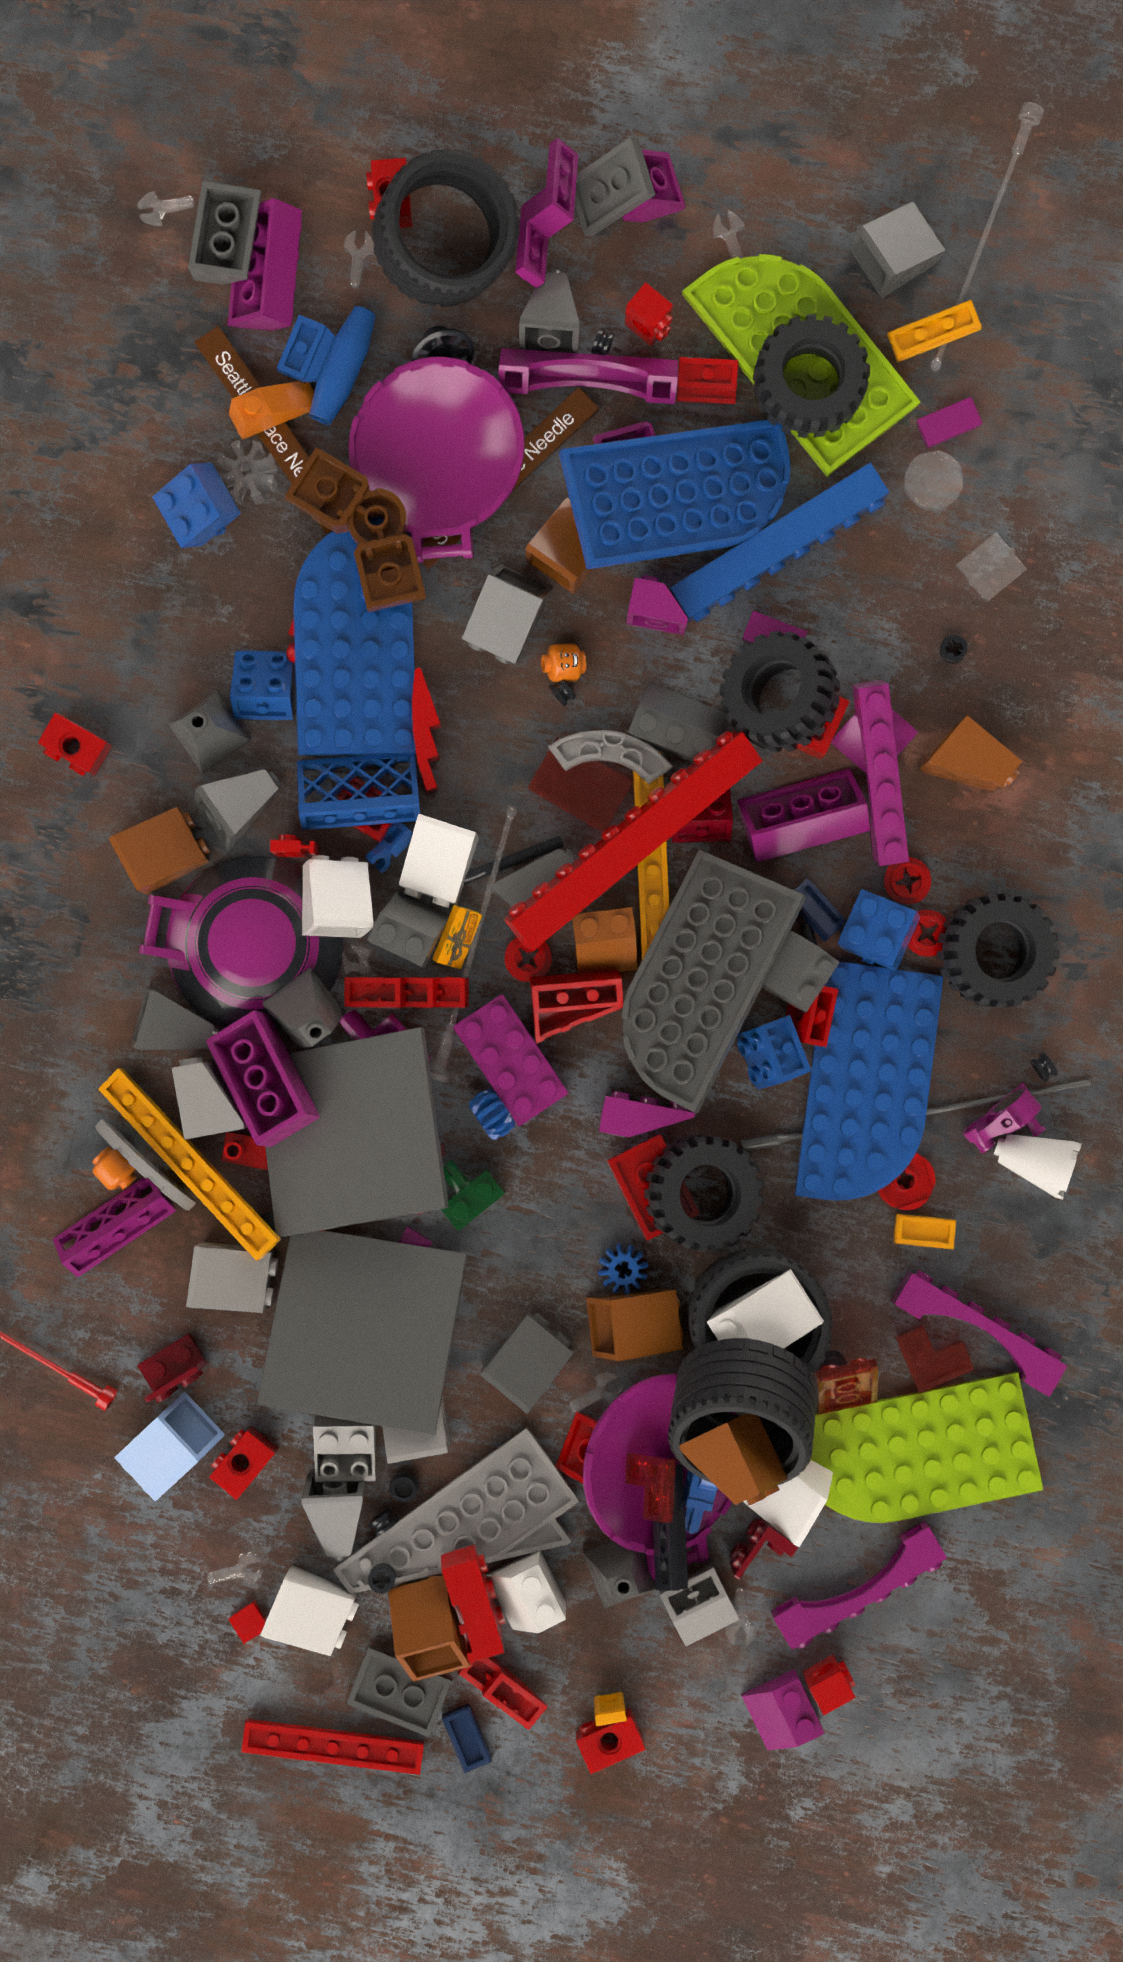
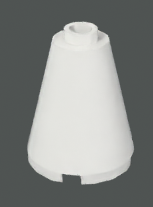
(1040, 1160)

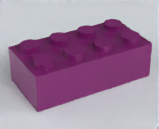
(510, 1060)
(262, 1079)

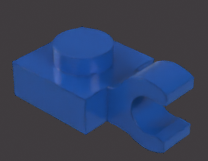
(393, 843)

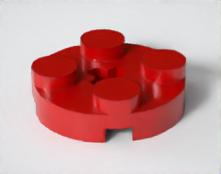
(918, 1190)

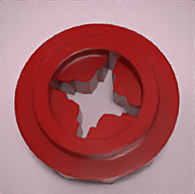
(919, 888)
(925, 947)
(513, 958)

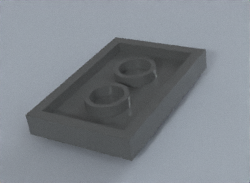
(612, 187)
(389, 1692)

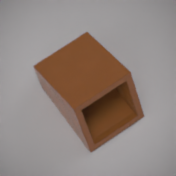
(558, 550)
(972, 758)
(160, 850)
(605, 940)
(634, 1324)
(738, 1459)
(426, 1629)

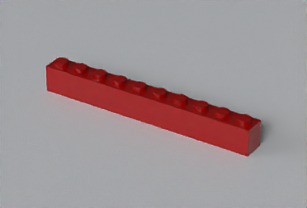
(632, 840)

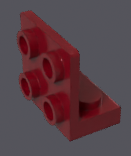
(710, 825)
(173, 1365)
(758, 1533)

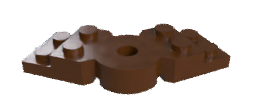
(343, 503)

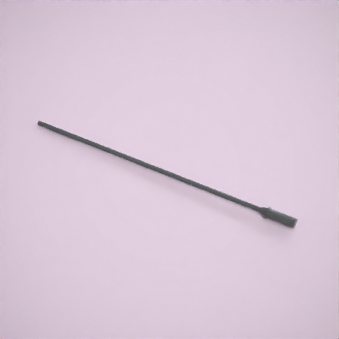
(778, 1139)

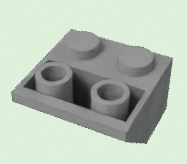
(344, 1450)
(701, 1607)

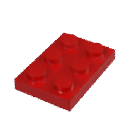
(630, 1173)

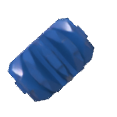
(492, 1114)
(632, 1264)

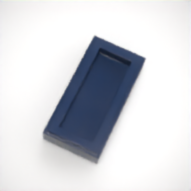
(819, 911)
(466, 1738)

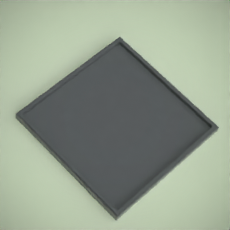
(374, 1141)
(363, 1330)

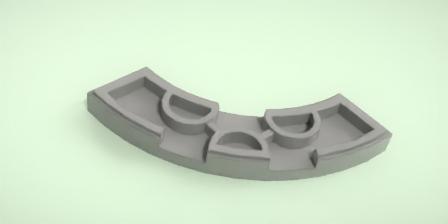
(612, 747)
(144, 1166)

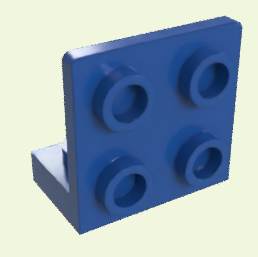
(262, 686)
(773, 1053)

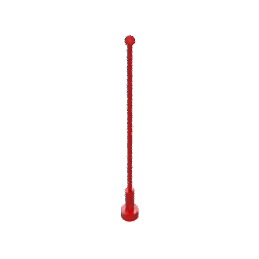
(104, 1396)

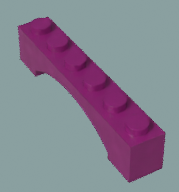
(642, 377)
(880, 755)
(1036, 1367)
(805, 1619)

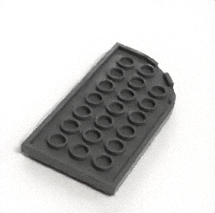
(704, 975)

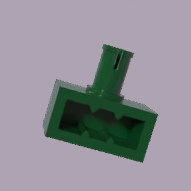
(470, 1195)

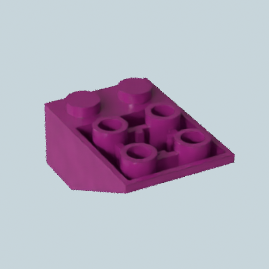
(632, 1117)

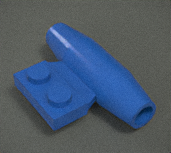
(328, 360)

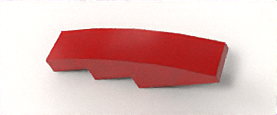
(424, 721)
(406, 992)
(505, 1690)

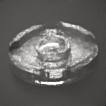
(933, 480)

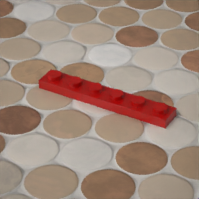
(332, 1746)

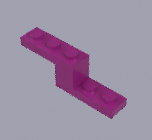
(547, 213)

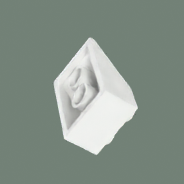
(770, 1313)

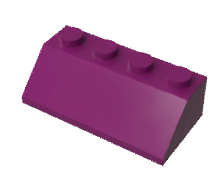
(268, 293)
(804, 815)

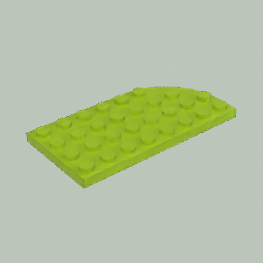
(753, 296)
(928, 1450)

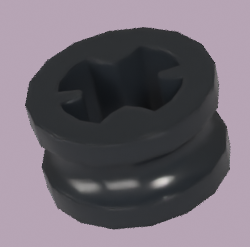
(602, 342)
(956, 640)
(562, 692)
(1044, 1067)
(383, 1522)
(388, 1584)

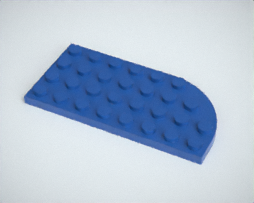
(675, 491)
(349, 662)
(869, 1082)

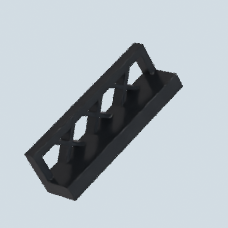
(670, 1544)

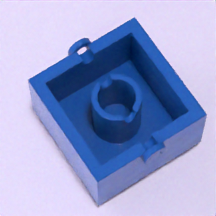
(196, 505)
(878, 930)

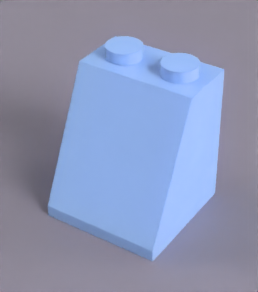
(169, 1446)

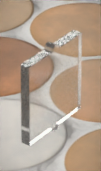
(991, 567)

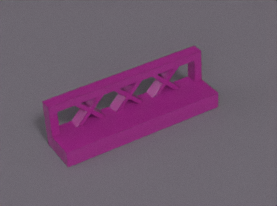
(114, 1229)

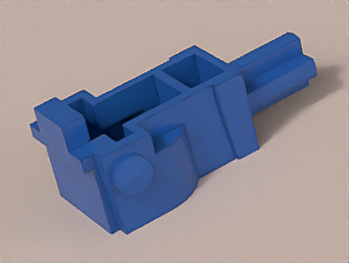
(698, 1496)

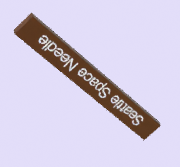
(239, 380)
(538, 447)

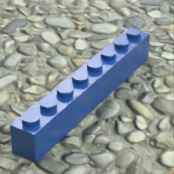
(779, 543)

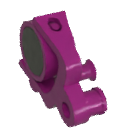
(1006, 1117)

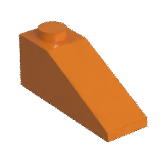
(269, 407)

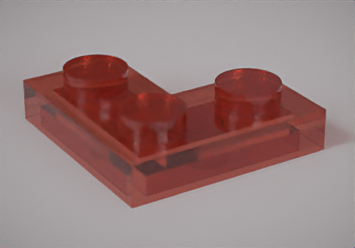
(930, 1367)
(658, 1478)

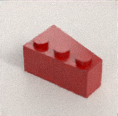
(572, 999)
(474, 1602)

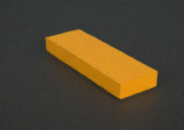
(934, 330)

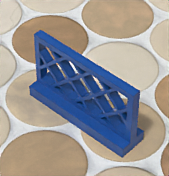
(359, 808)

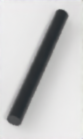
(515, 858)

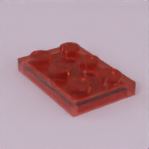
(585, 791)
(847, 1385)

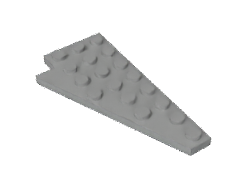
(499, 1504)

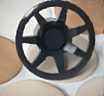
(439, 343)

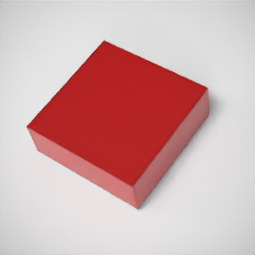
(248, 1622)

